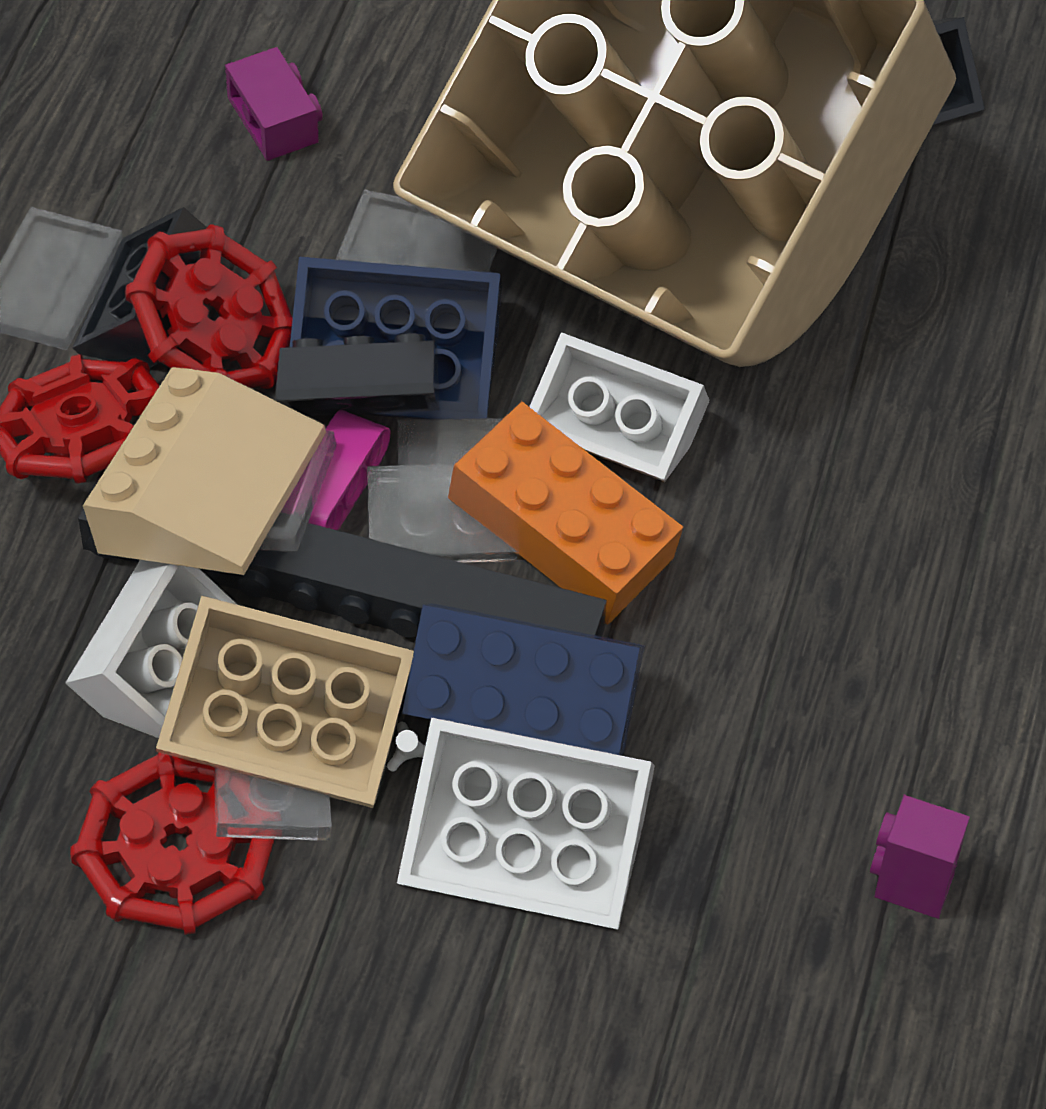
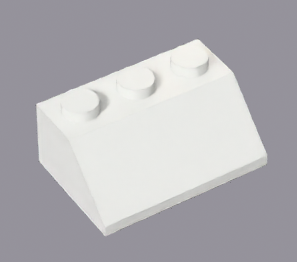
(620, 406)
(141, 645)

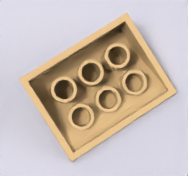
(201, 474)
(286, 701)

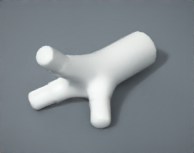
(406, 748)

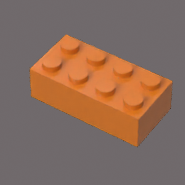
(564, 510)

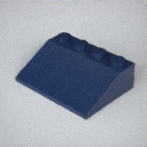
(390, 300)

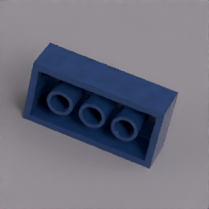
(523, 678)

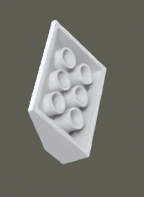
(525, 823)

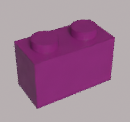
(273, 103)
(918, 855)

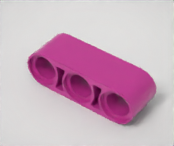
(358, 446)

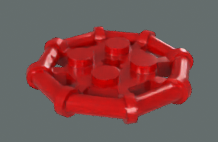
(212, 284)
(55, 429)
(149, 864)

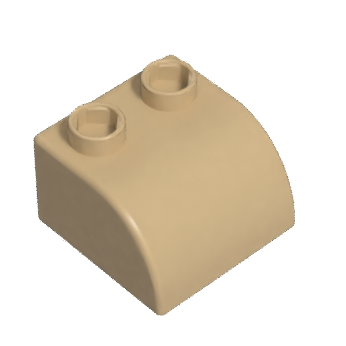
(685, 151)

